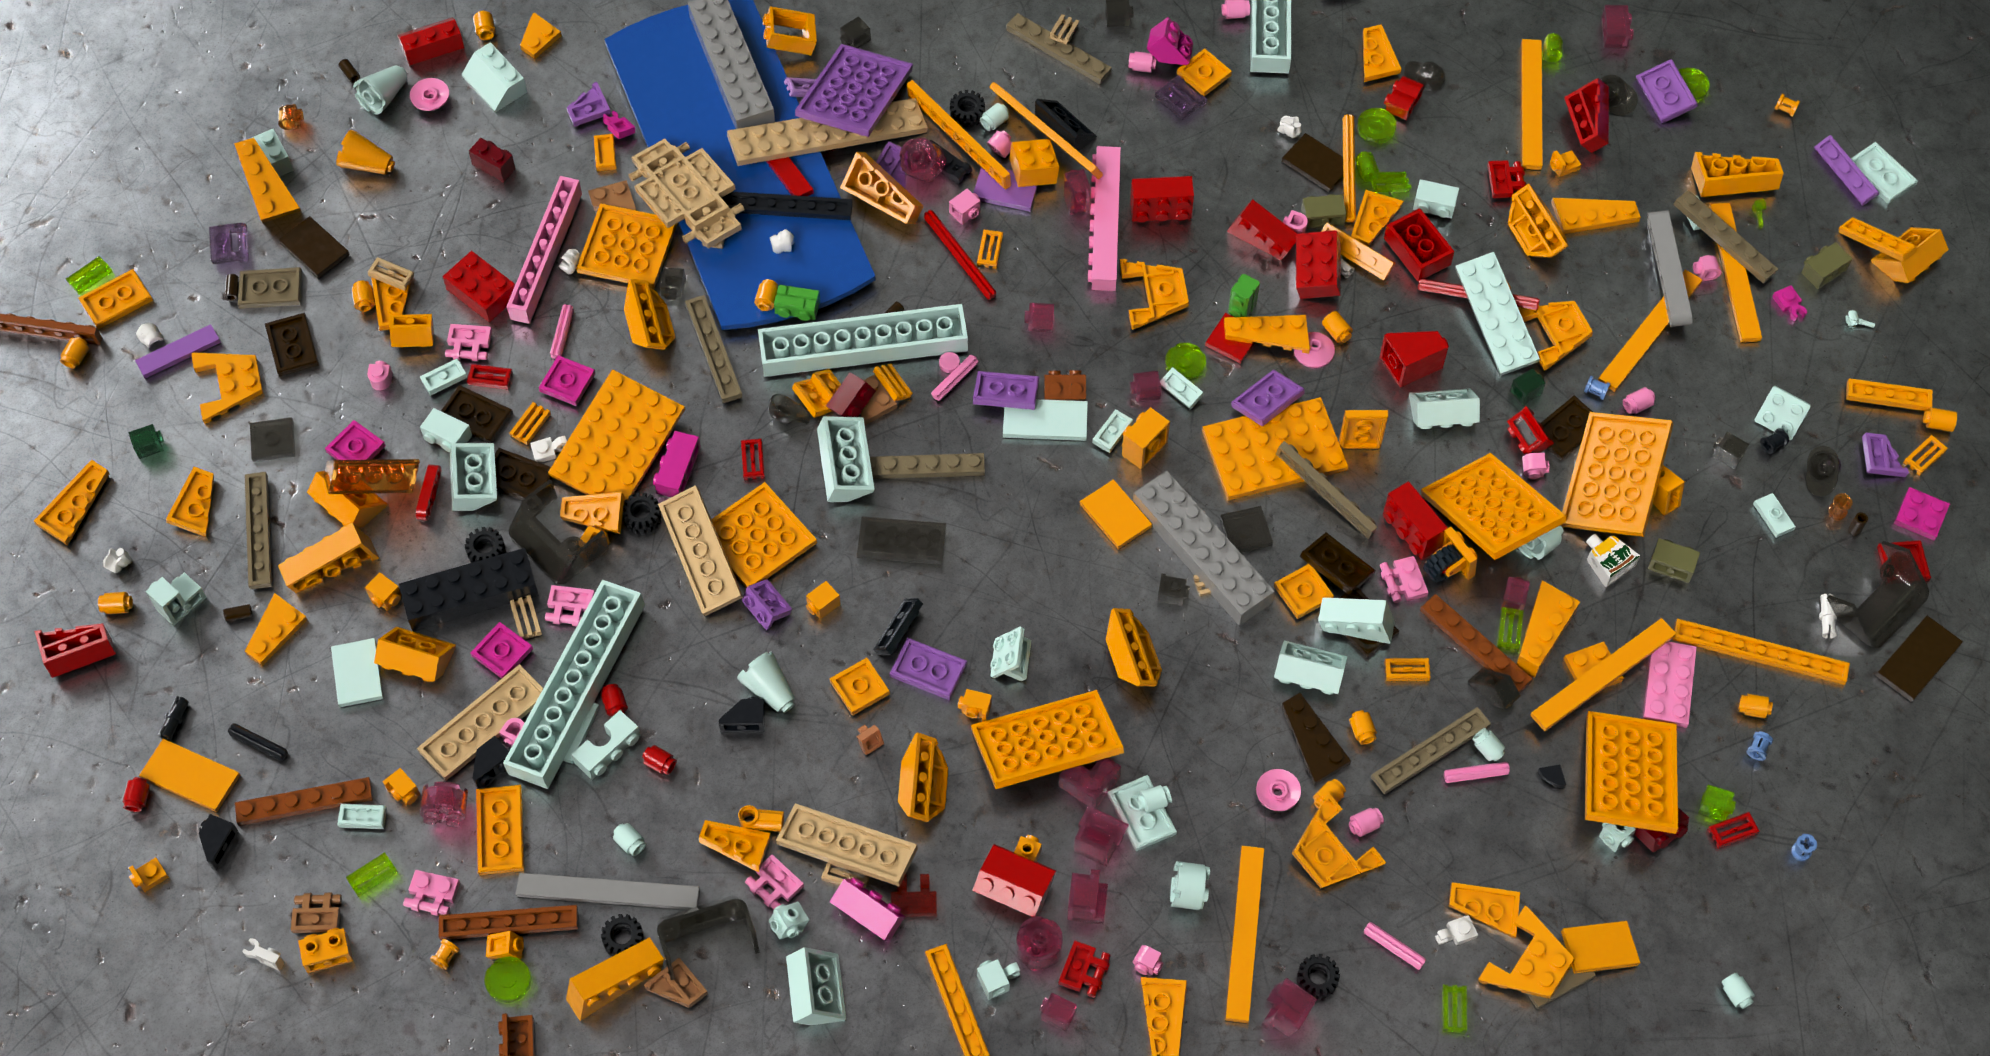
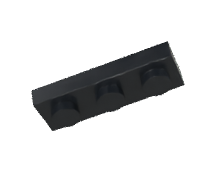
(898, 626)

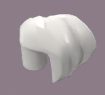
(1290, 126)
(782, 241)
(570, 261)
(148, 334)
(116, 560)

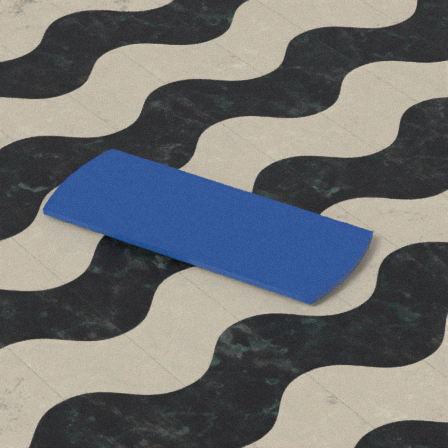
(681, 102)

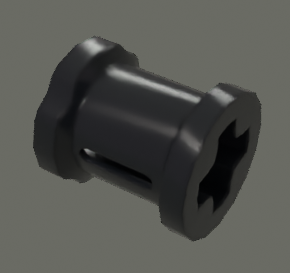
(1772, 442)

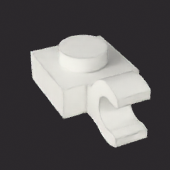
(545, 449)
(1459, 930)
(268, 957)

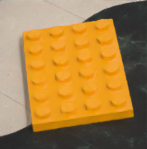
(616, 438)
(1247, 452)
(1617, 473)
(1493, 506)
(1046, 739)
(1631, 772)

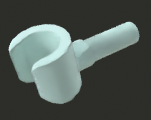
(1853, 320)

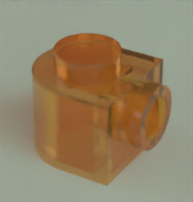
(290, 117)

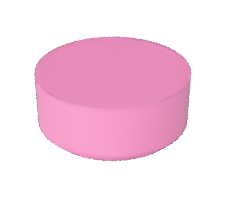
(949, 362)

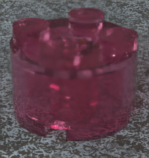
(922, 159)
(443, 804)
(1048, 935)

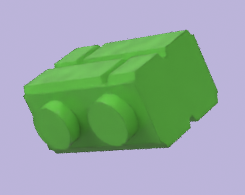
(1243, 296)
(797, 302)

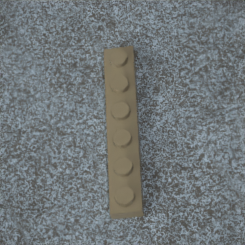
(1067, 54)
(1725, 236)
(713, 349)
(927, 466)
(1322, 486)
(258, 530)
(1430, 750)

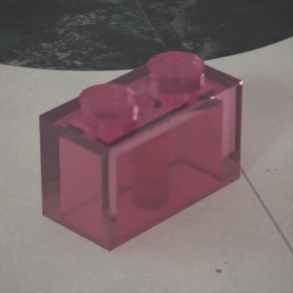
(1616, 26)
(1076, 191)

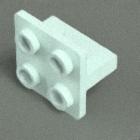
(1782, 411)
(1011, 655)

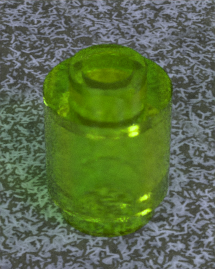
(1552, 48)
(1365, 165)

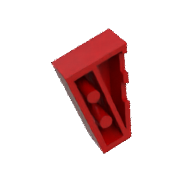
(1590, 114)
(1263, 230)
(73, 648)

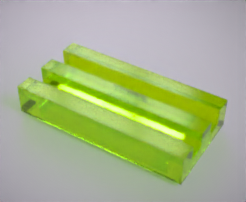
(1388, 179)
(90, 277)
(1508, 645)
(368, 867)
(1454, 989)

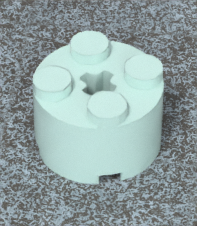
(1543, 544)
(1188, 885)

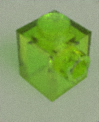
(1717, 803)

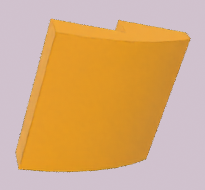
(817, 391)

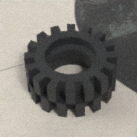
(965, 99)
(641, 523)
(481, 537)
(621, 923)
(1318, 963)

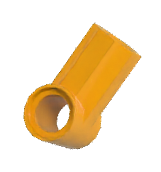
(763, 819)

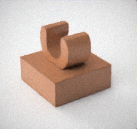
(869, 738)

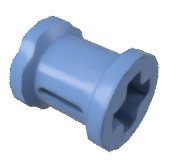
(1597, 387)
(1759, 746)
(1804, 847)

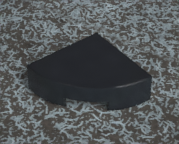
(1553, 775)

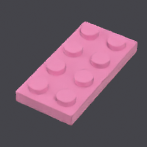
(1670, 684)

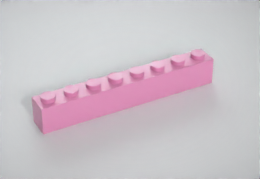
(1105, 220)
(544, 250)

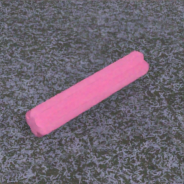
(562, 331)
(955, 377)
(1476, 772)
(1394, 945)

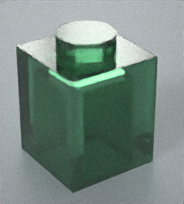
(1527, 386)
(146, 441)

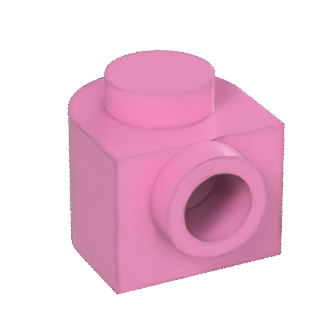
(1000, 143)
(1296, 221)
(1707, 268)
(380, 375)
(1535, 465)
(511, 730)
(1148, 961)

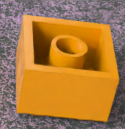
(1034, 162)
(1145, 437)

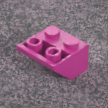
(1169, 43)

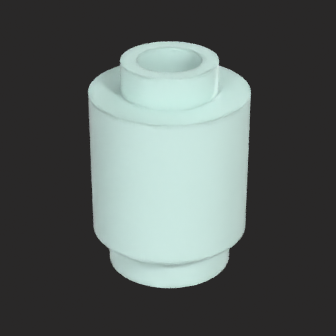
(994, 116)
(1489, 745)
(1154, 798)
(629, 839)
(1738, 991)

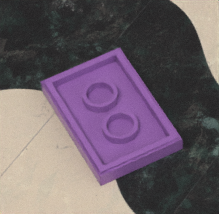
(1666, 91)
(1013, 197)
(1006, 390)
(1267, 397)
(928, 668)

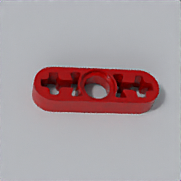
(428, 492)

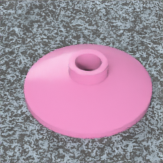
(429, 94)
(1317, 356)
(1280, 781)

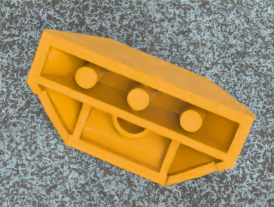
(1535, 225)
(647, 316)
(1132, 649)
(923, 779)

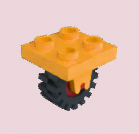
(1451, 558)

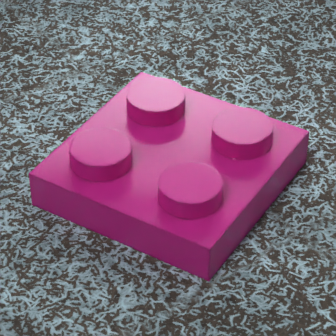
(567, 380)
(355, 444)
(1921, 513)
(501, 650)

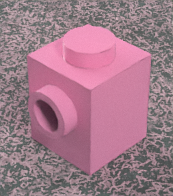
(965, 206)

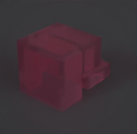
(1099, 835)
(1087, 898)
(1289, 1007)

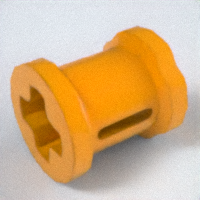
(1791, 110)
(444, 954)

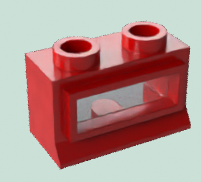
(1529, 432)

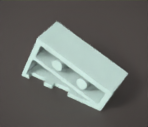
(1357, 618)

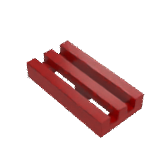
(489, 380)
(754, 473)
(1717, 836)

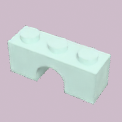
(595, 759)

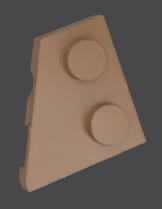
(614, 195)
(879, 404)
(683, 989)

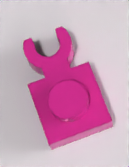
(619, 126)
(1789, 300)

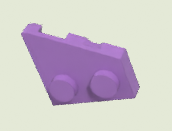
(588, 106)
(890, 162)
(1881, 457)

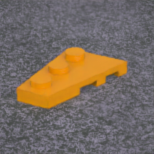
(193, 503)

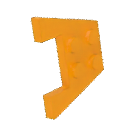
(1164, 291)
(1564, 327)
(237, 379)
(1325, 855)
(1540, 966)

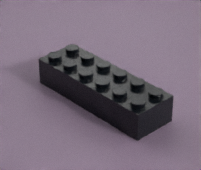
(468, 589)

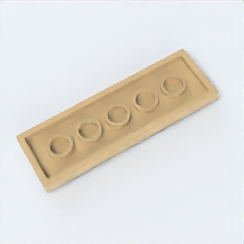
(700, 550)
(462, 736)
(847, 844)

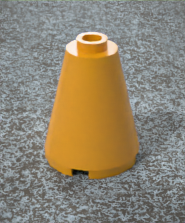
(363, 155)

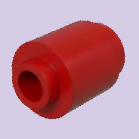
(613, 699)
(659, 760)
(135, 794)

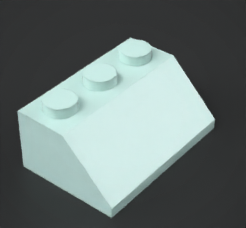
(494, 77)
(1445, 408)
(472, 475)
(1310, 667)
(815, 987)

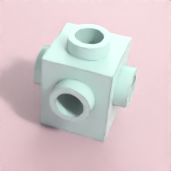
(1616, 835)
(788, 920)

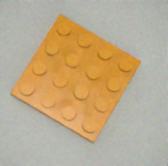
(625, 245)
(761, 535)

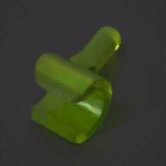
(1757, 207)

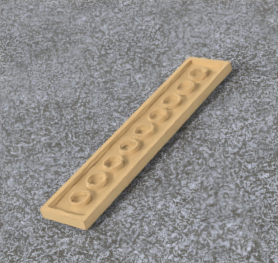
(805, 136)

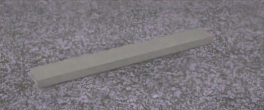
(607, 891)

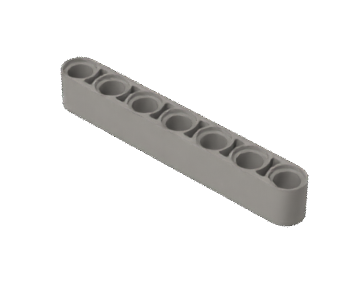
(1669, 268)

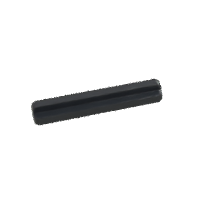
(257, 742)

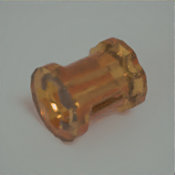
(1840, 506)

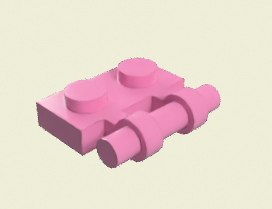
(468, 336)
(1409, 577)
(570, 599)
(779, 878)
(434, 887)

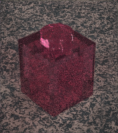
(1040, 317)
(1146, 386)
(1515, 593)
(1058, 1011)

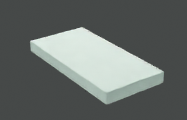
(1048, 421)

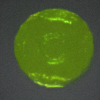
(1696, 82)
(1376, 125)
(1186, 359)
(508, 979)

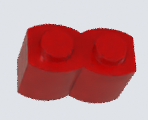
(1404, 97)

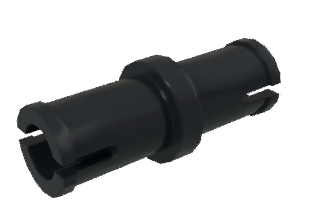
(173, 718)

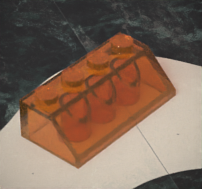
(371, 476)

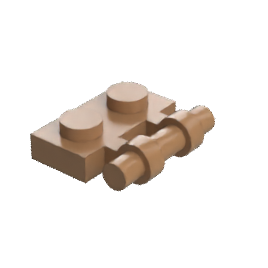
(315, 919)

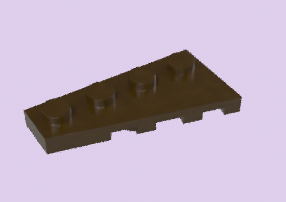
(1319, 748)

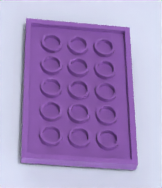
(854, 90)

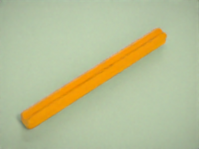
(1349, 167)

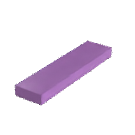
(1846, 170)
(177, 351)

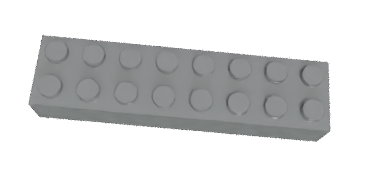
(731, 63)
(1203, 548)

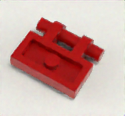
(1500, 178)
(1077, 967)

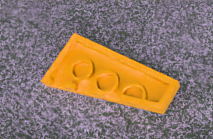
(1591, 214)
(1281, 331)
(69, 508)
(1165, 1014)

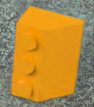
(1930, 248)
(346, 507)
(414, 654)

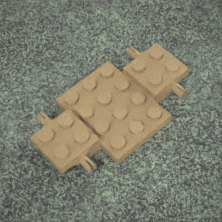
(687, 190)

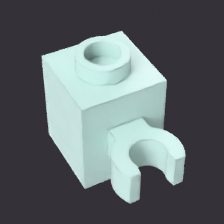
(994, 978)

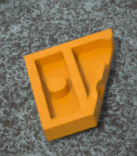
(538, 36)

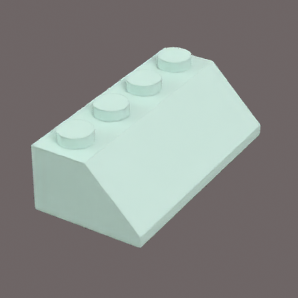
(845, 458)

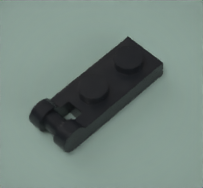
(953, 163)

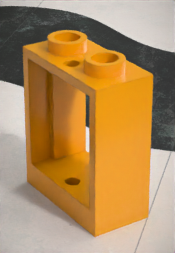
(790, 19)

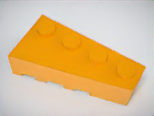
(1735, 174)
(266, 186)
(877, 187)
(327, 558)
(1547, 623)
(613, 977)

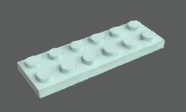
(1497, 313)

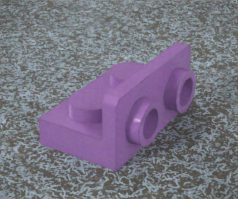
(765, 603)

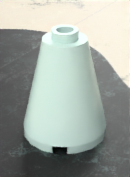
(380, 88)
(768, 682)

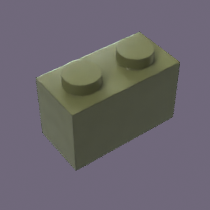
(1323, 210)
(1826, 265)
(1673, 560)

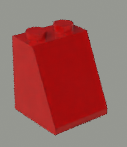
(1413, 355)

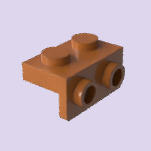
(1064, 386)
(517, 1035)

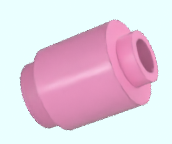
(1235, 9)
(1142, 62)
(1639, 401)
(1366, 821)

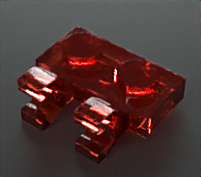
(916, 903)

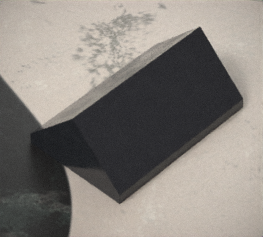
(1063, 123)

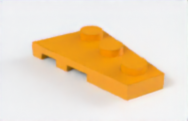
(1378, 54)
(1374, 215)
(388, 301)
(594, 510)
(274, 629)
(736, 842)
(1488, 905)

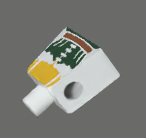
(1610, 558)

